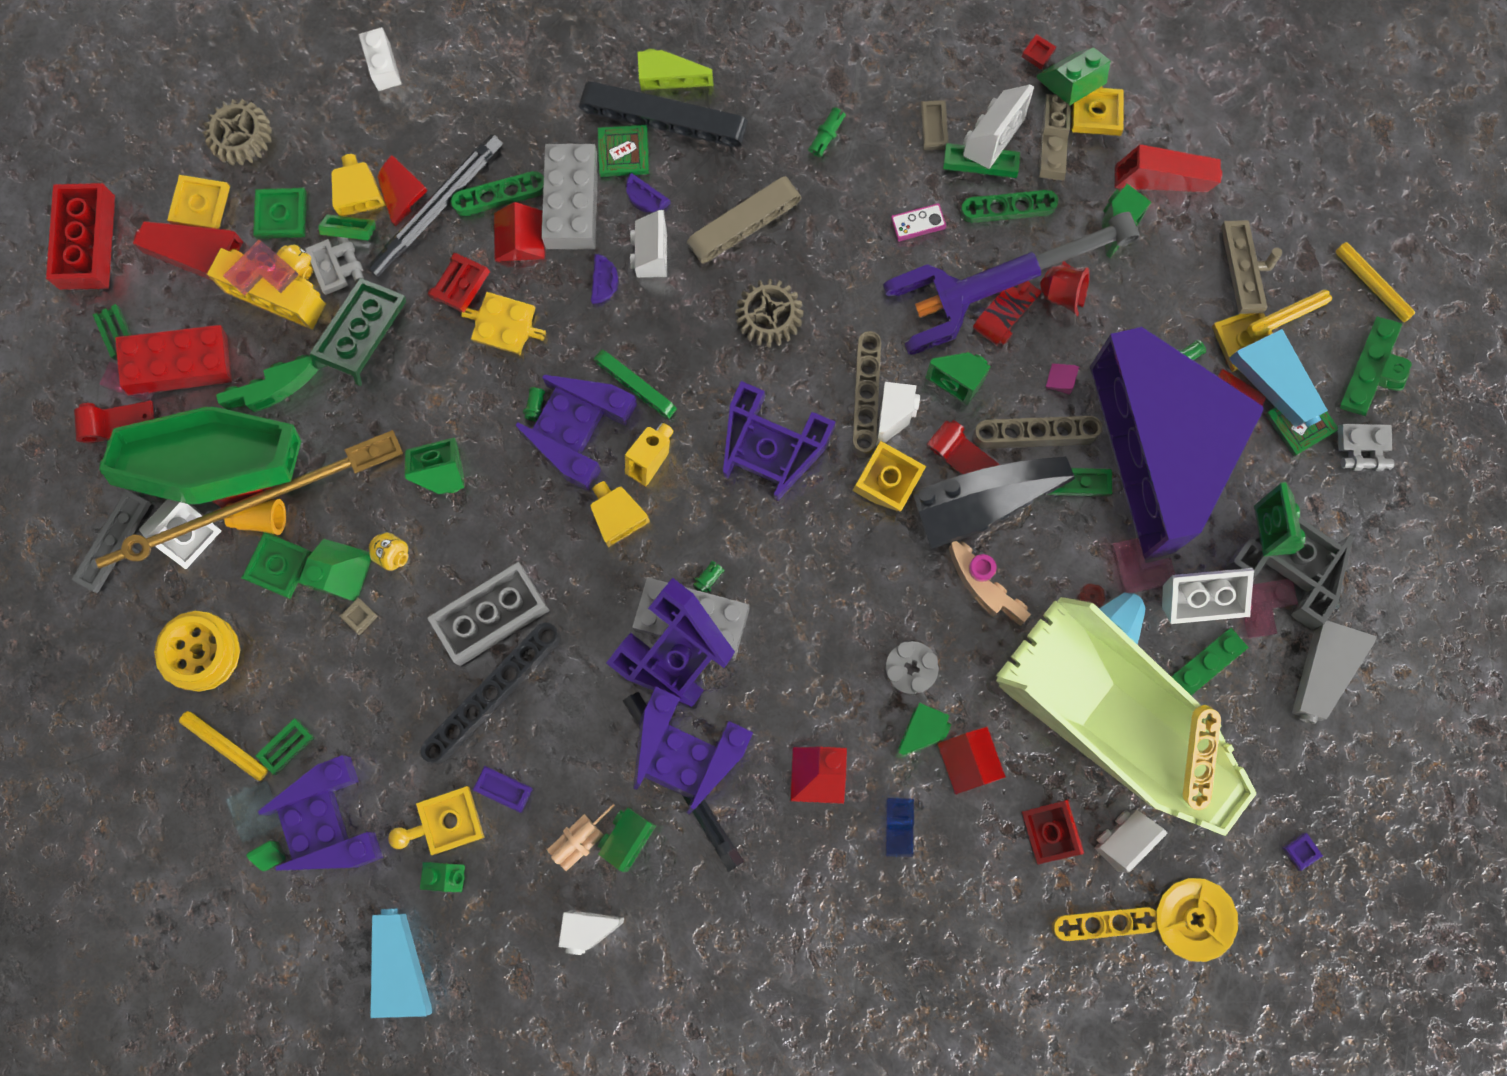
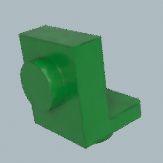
(442, 877)

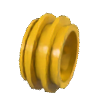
(219, 658)

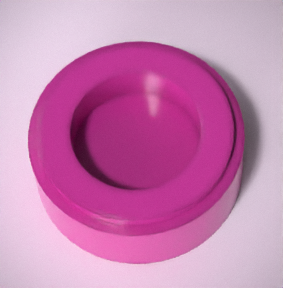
(982, 568)

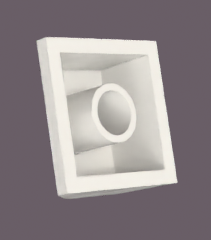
(650, 246)
(896, 409)
(185, 547)
(1129, 840)
(585, 930)

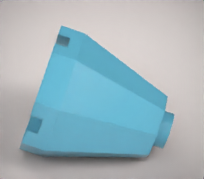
(1127, 613)

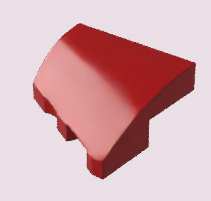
(399, 189)

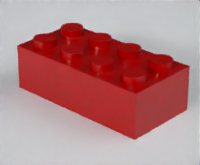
(80, 236)
(173, 360)

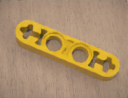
(1205, 757)
(1105, 920)

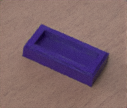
(502, 789)

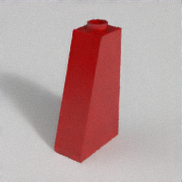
(1167, 170)
(185, 246)

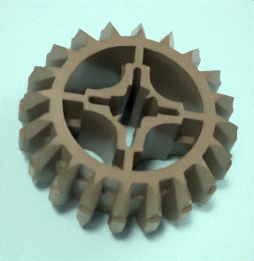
(240, 145)
(759, 316)

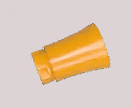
(264, 517)

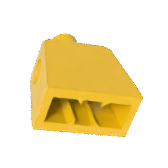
(354, 188)
(648, 453)
(616, 513)

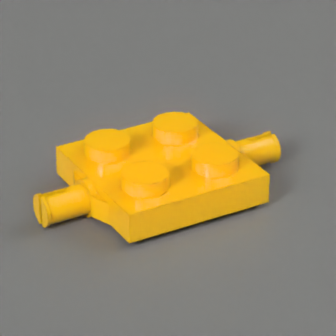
(503, 323)

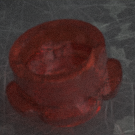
(1098, 592)

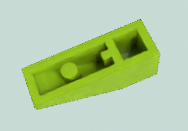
(666, 71)

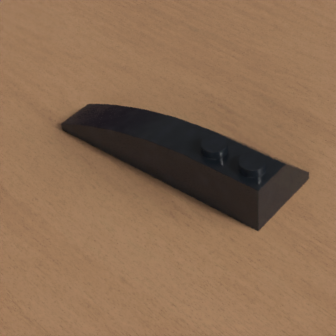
(981, 497)

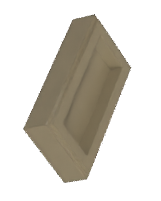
(934, 125)

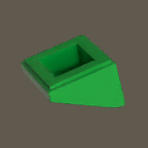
(267, 855)

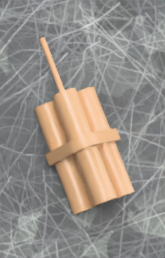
(576, 841)

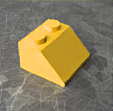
(889, 477)

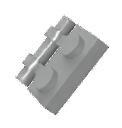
(327, 267)
(1367, 438)

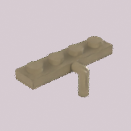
(1245, 267)

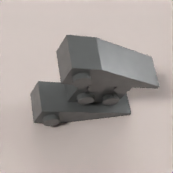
(1315, 568)

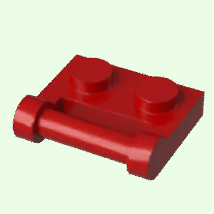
(463, 286)

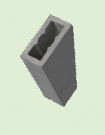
(1329, 668)

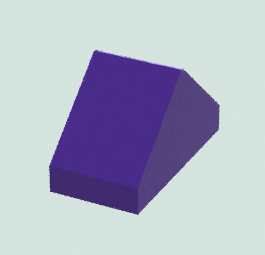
(1170, 433)

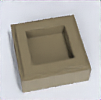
(358, 616)

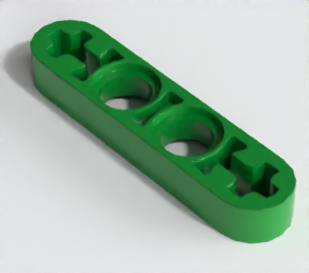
(498, 189)
(1008, 202)
(635, 384)

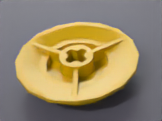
(1217, 920)

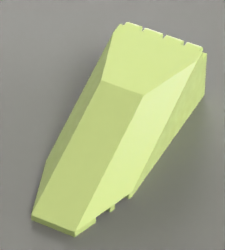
(1120, 711)

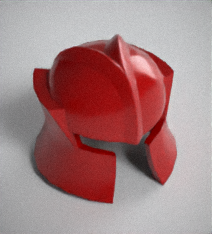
(1066, 286)

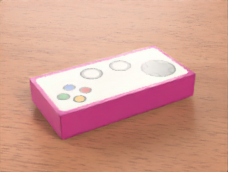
(918, 222)

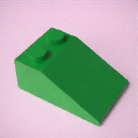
(1279, 522)

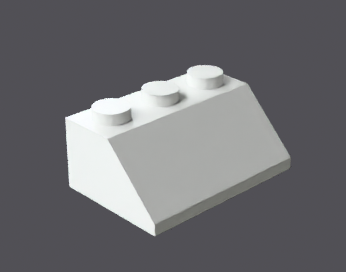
(998, 125)
(1208, 595)

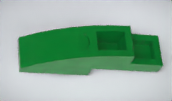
(279, 383)

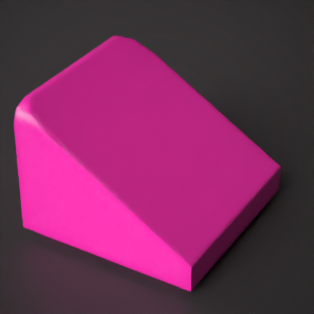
(1062, 377)

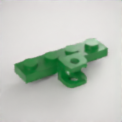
(1376, 367)

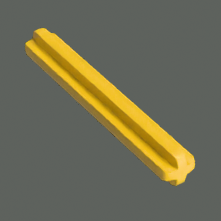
(1375, 282)
(1288, 313)
(223, 745)

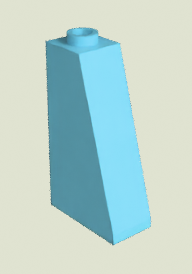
(1281, 378)
(395, 969)

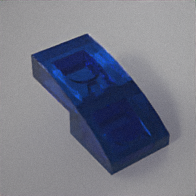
(899, 827)

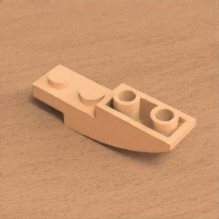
(988, 595)

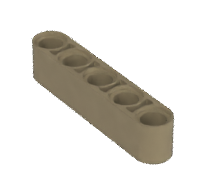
(744, 219)
(870, 383)
(1047, 425)

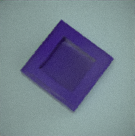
(1302, 852)

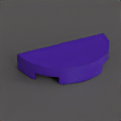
(644, 196)
(604, 279)

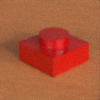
(1038, 51)

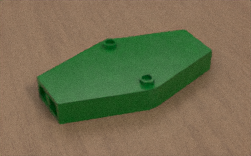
(201, 455)

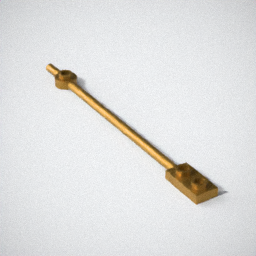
(358, 457)

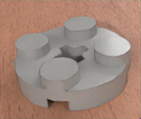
(917, 682)

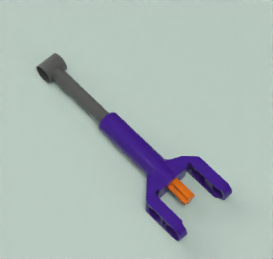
(958, 294)

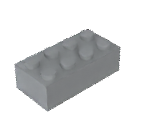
(570, 196)
(726, 613)
(488, 614)

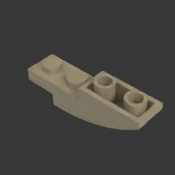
(1054, 138)

